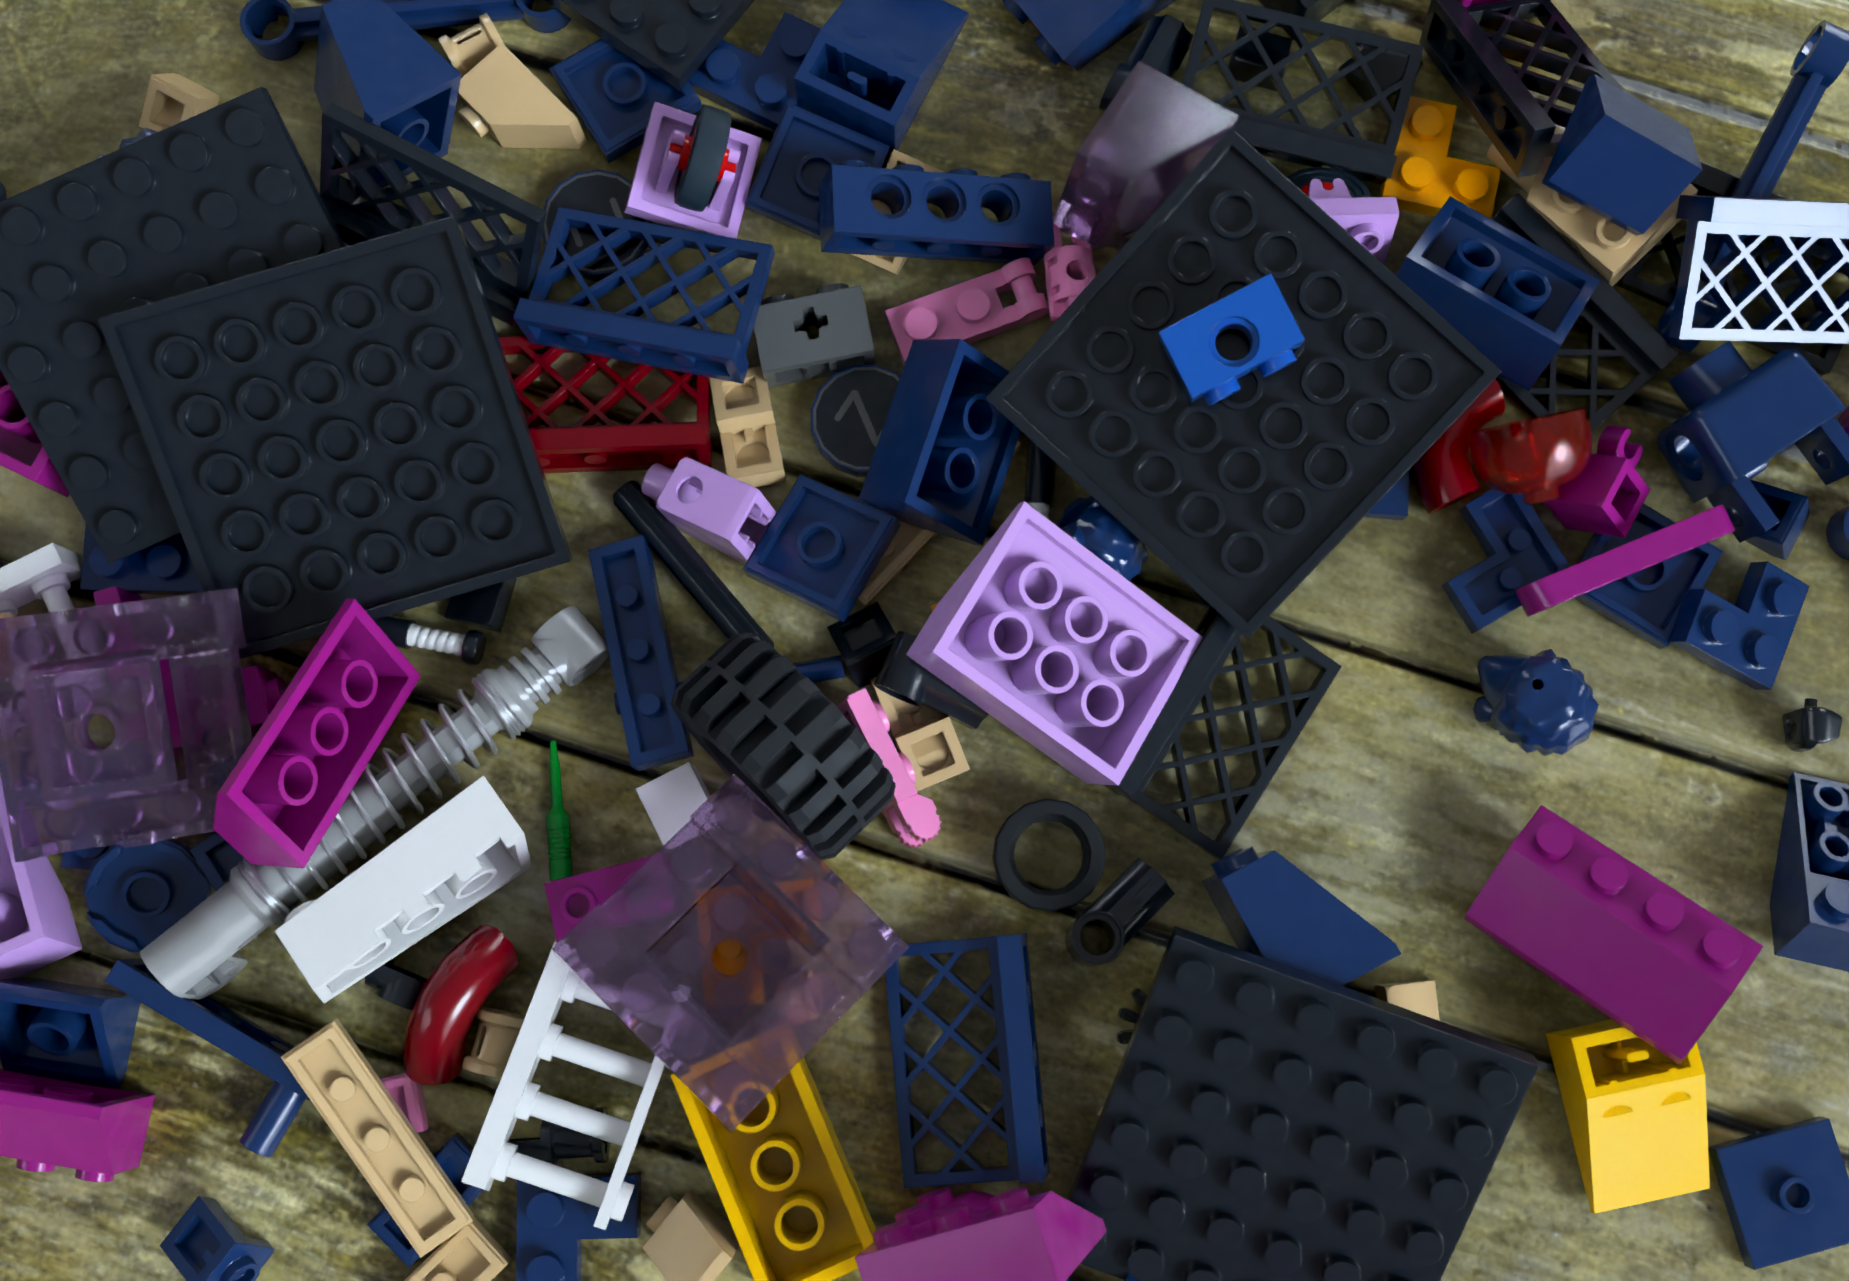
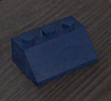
(1497, 289)
(943, 443)

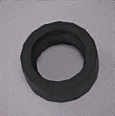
(1091, 844)

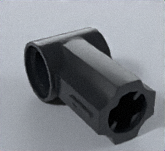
(1159, 46)
(915, 685)
(1121, 911)

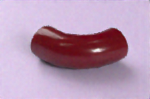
(1444, 470)
(450, 1001)

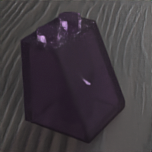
(1138, 156)

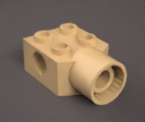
(1599, 241)

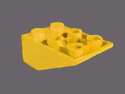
(1631, 1115)

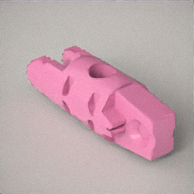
(1067, 272)

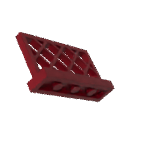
(610, 445)

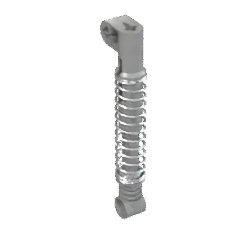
(204, 945)

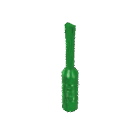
(558, 824)

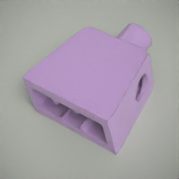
(710, 506)

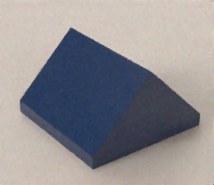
(1622, 157)
(66, 1030)

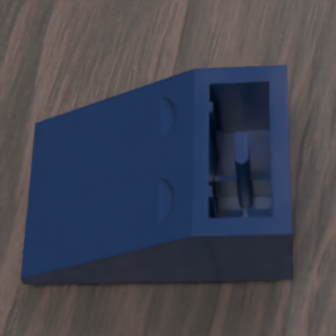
(877, 64)
(1813, 874)

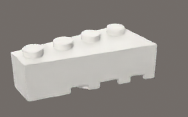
(406, 891)

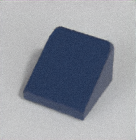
(1791, 511)

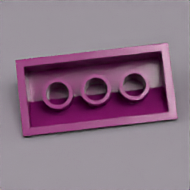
(315, 743)
(1612, 934)
(72, 1125)

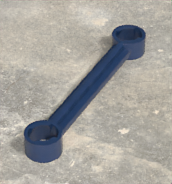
(418, 14)
(1813, 71)

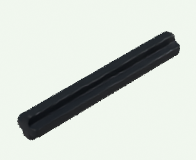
(685, 563)

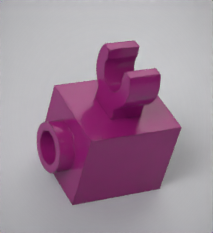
(1607, 490)

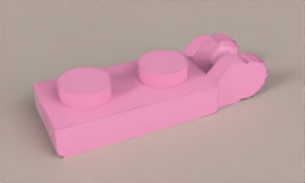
(909, 813)

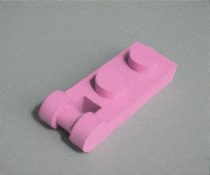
(969, 309)

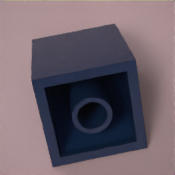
(1083, 28)
(385, 75)
(1293, 919)

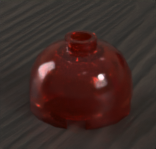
(1533, 454)

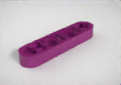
(1625, 560)

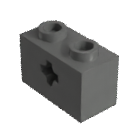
(842, 341)

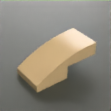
(748, 429)
(925, 739)

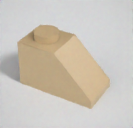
(515, 106)
(690, 1240)

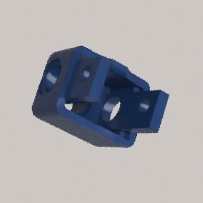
(1745, 419)

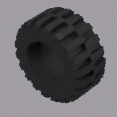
(784, 742)

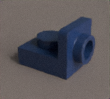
(212, 1247)

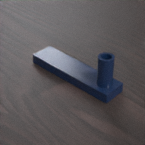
(231, 1034)

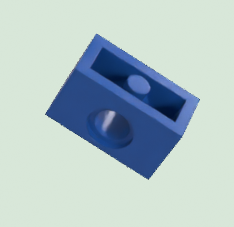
(1254, 310)

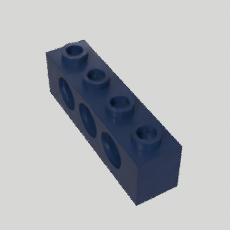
(856, 227)

